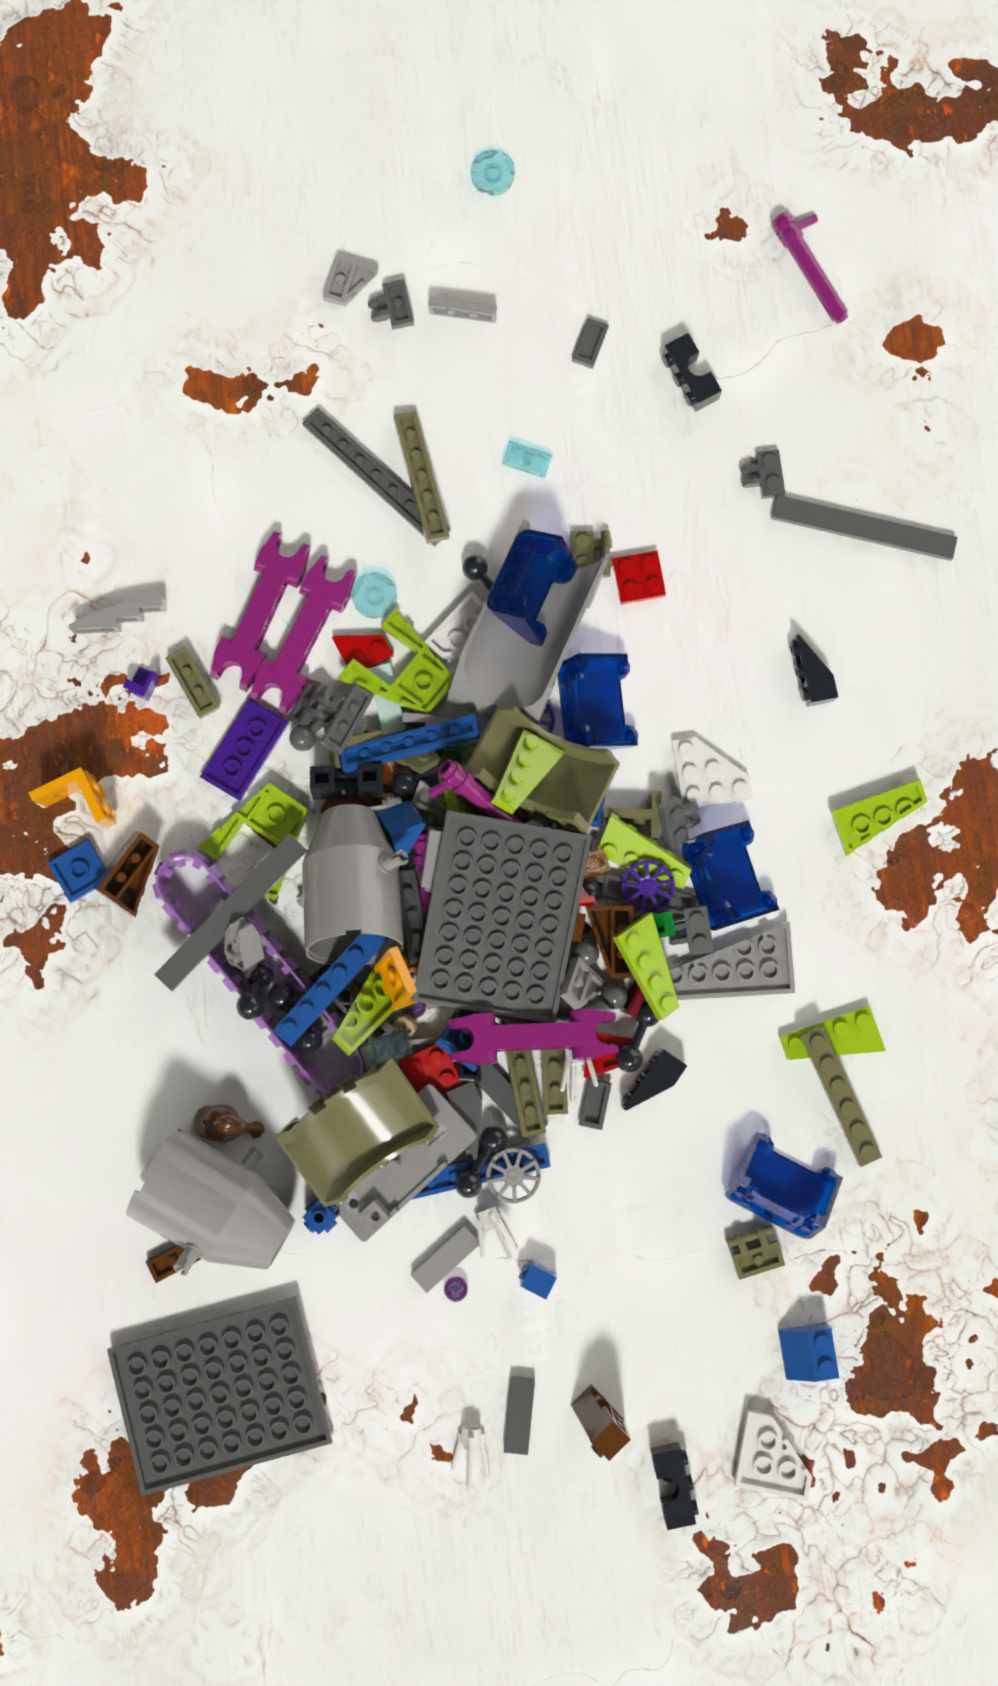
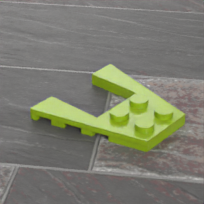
(420, 683)
(270, 814)

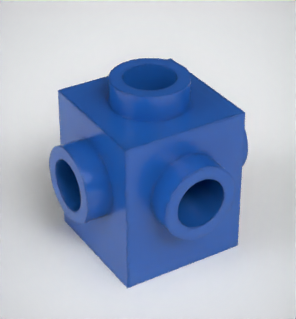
(329, 1213)

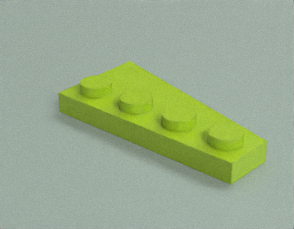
(525, 769)
(868, 817)
(627, 846)
(646, 960)
(365, 1014)
(847, 1033)

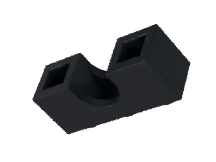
(698, 390)
(331, 784)
(678, 1507)

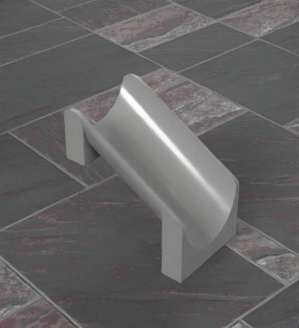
(506, 669)

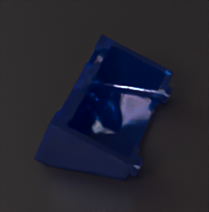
(525, 580)
(594, 701)
(726, 877)
(783, 1189)

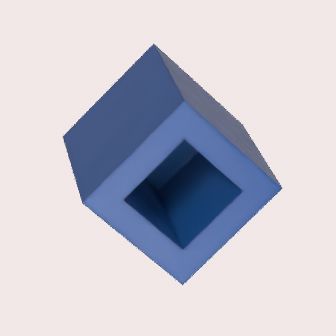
(537, 1279)

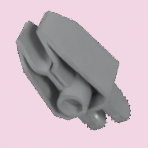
(243, 946)

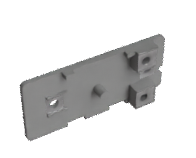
(409, 1172)

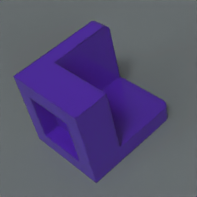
(142, 683)

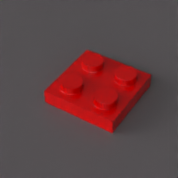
(639, 577)
(431, 1066)

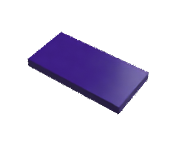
(244, 749)

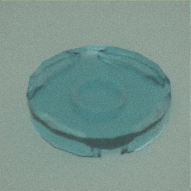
(492, 172)
(374, 595)

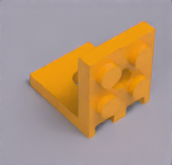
(72, 783)
(397, 978)

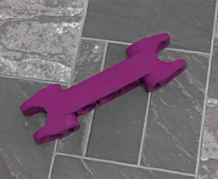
(276, 576)
(286, 669)
(491, 1038)

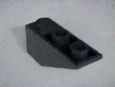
(816, 678)
(659, 1076)

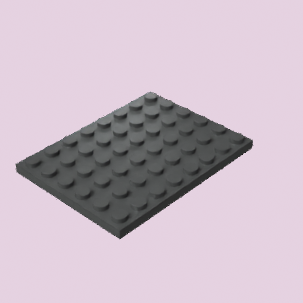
(501, 916)
(219, 1395)

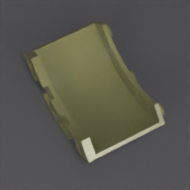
(567, 793)
(356, 1130)

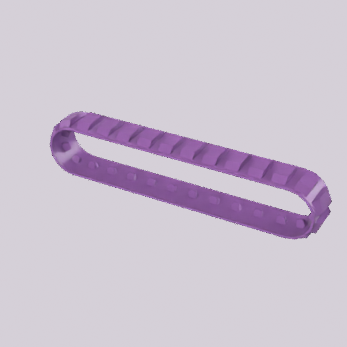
(161, 891)

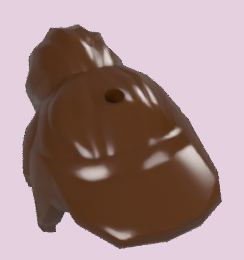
(222, 1124)

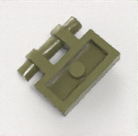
(583, 548)
(756, 1259)

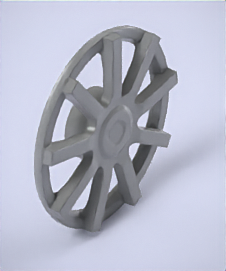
(513, 1175)

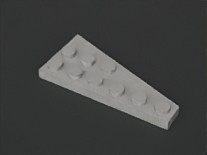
(744, 969)

